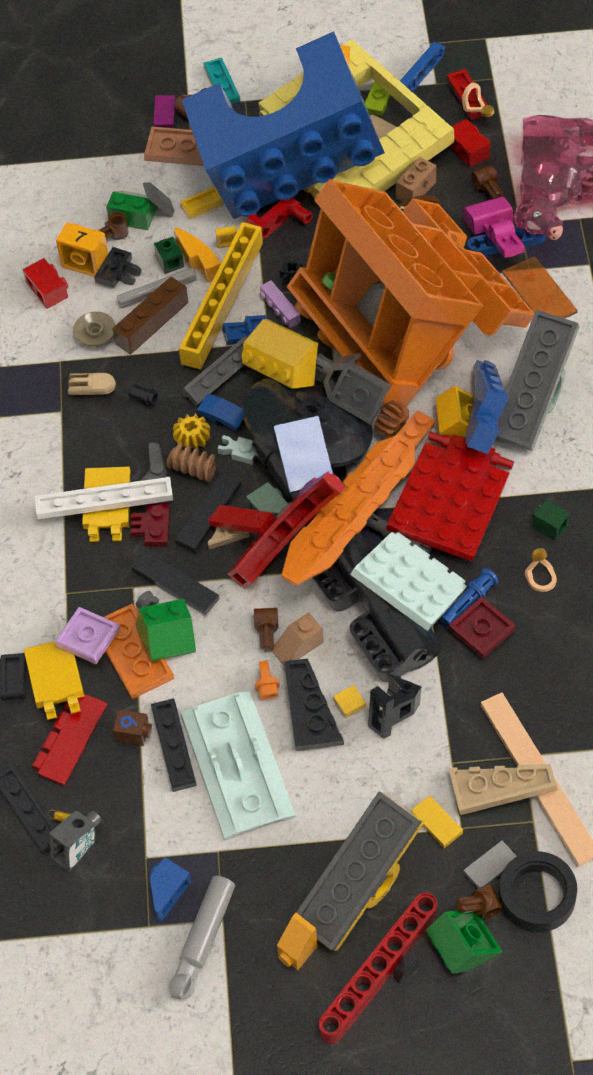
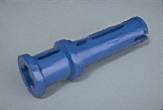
(474, 591)

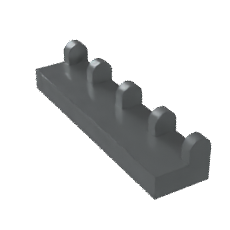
(215, 374)

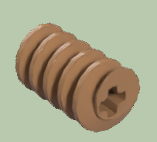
(192, 462)

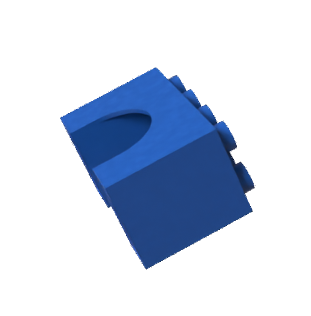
(293, 148)

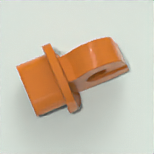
(266, 685)

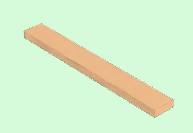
(553, 803)

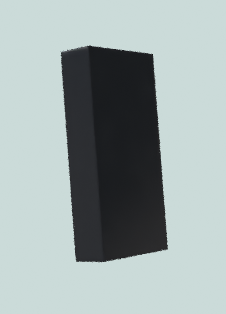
(13, 676)

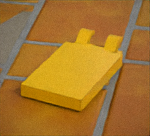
(112, 518)
(53, 677)

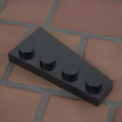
(310, 714)

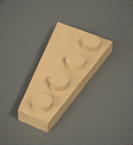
(487, 788)

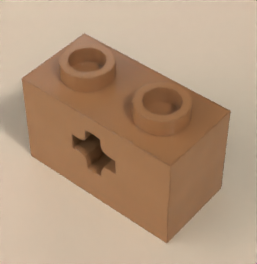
(416, 180)

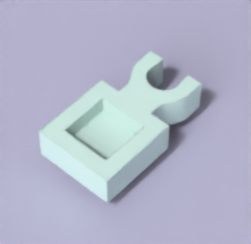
(240, 450)

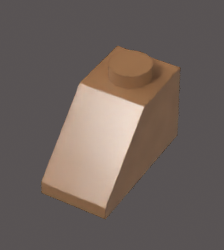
(298, 639)

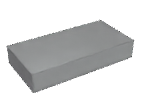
(490, 865)

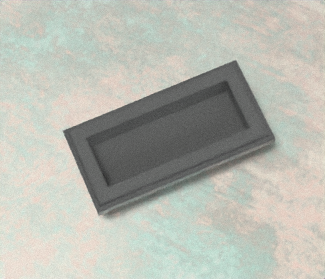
(158, 198)

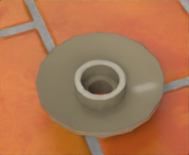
(94, 328)

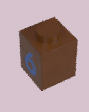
(132, 727)

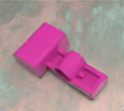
(496, 220)

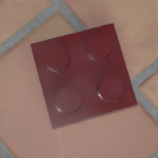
(482, 627)

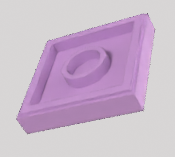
(87, 635)

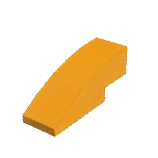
(197, 254)

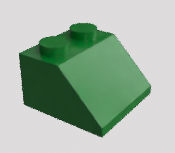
(135, 206)
(166, 629)
(463, 940)

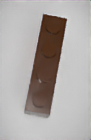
(150, 315)

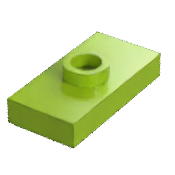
(377, 100)

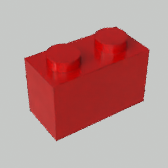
(470, 143)
(46, 283)

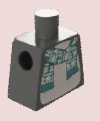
(73, 838)

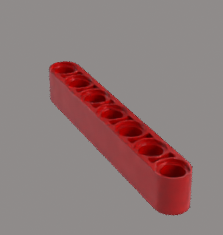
(374, 978)

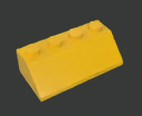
(281, 354)

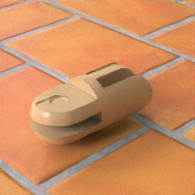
(90, 384)

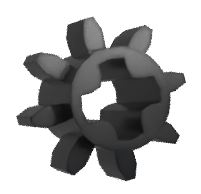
(289, 271)

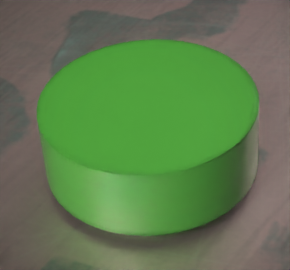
(329, 279)

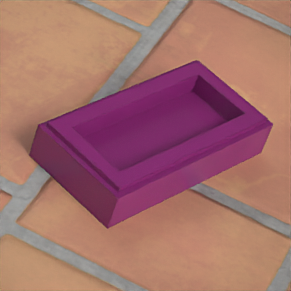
(164, 111)

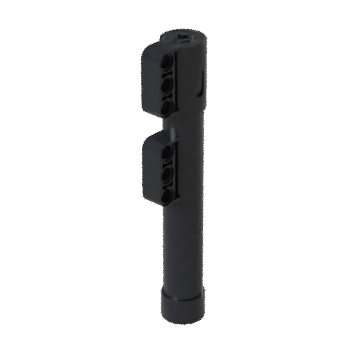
(399, 638)

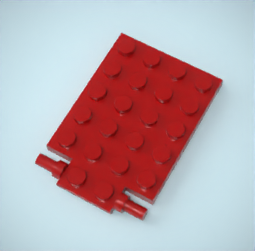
(450, 496)

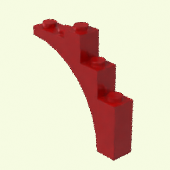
(286, 524)

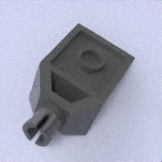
(352, 386)

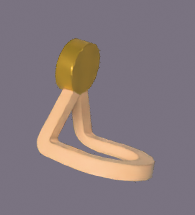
(486, 111)
(539, 556)

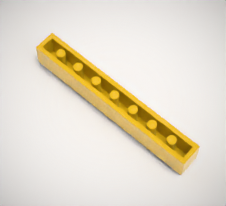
(220, 296)

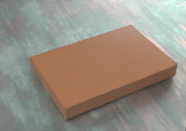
(172, 146)

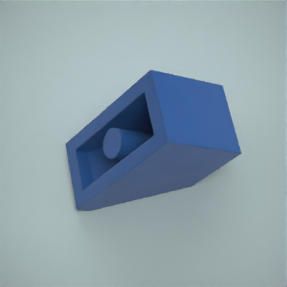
(167, 886)

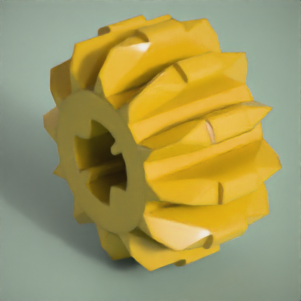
(191, 431)

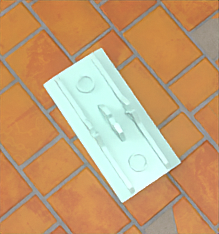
(237, 764)

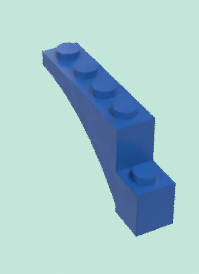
(487, 406)

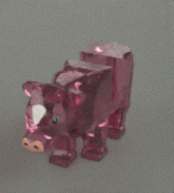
(553, 171)

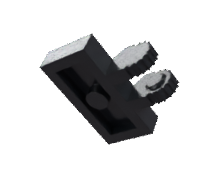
(114, 266)

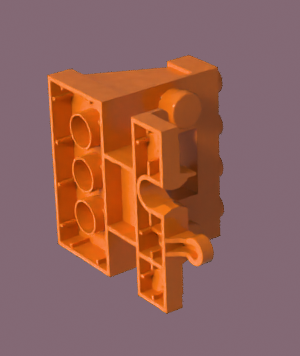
(428, 280)

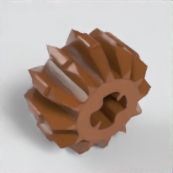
(391, 419)

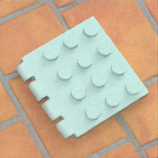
(409, 579)

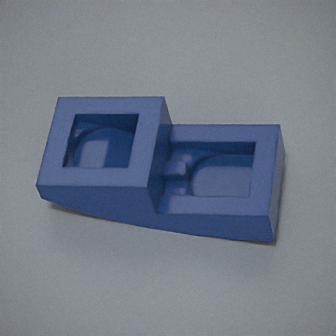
(236, 331)
(219, 409)

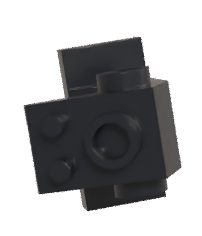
(401, 704)

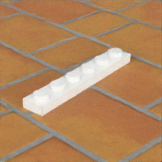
(103, 498)

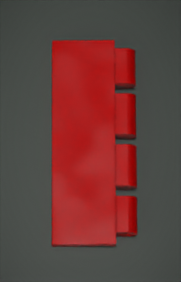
(67, 746)

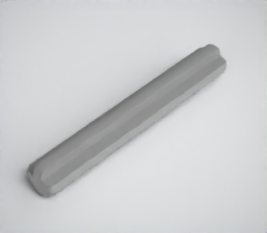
(144, 291)

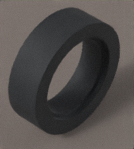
(538, 862)

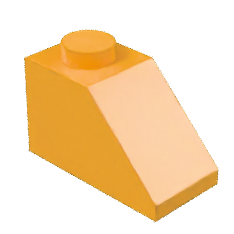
(297, 942)

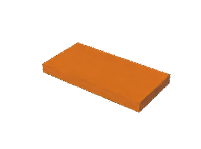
(131, 658)

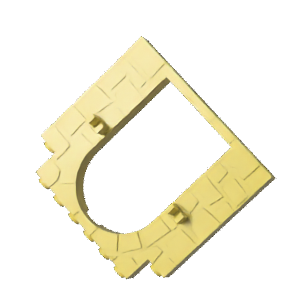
(417, 137)

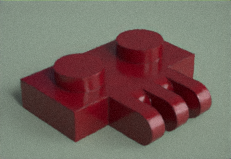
(152, 525)

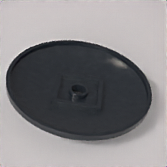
(273, 404)

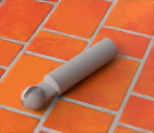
(201, 936)

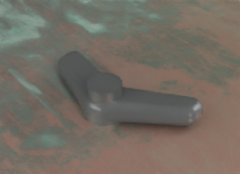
(156, 462)

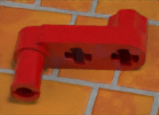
(278, 215)

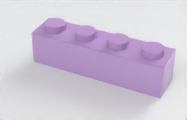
(280, 304)

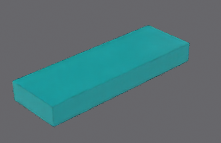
(218, 73)

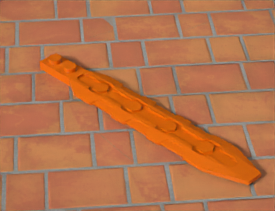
(346, 515)

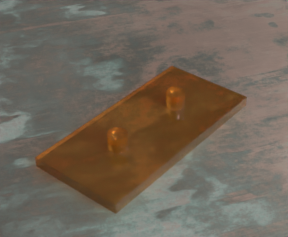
(539, 288)

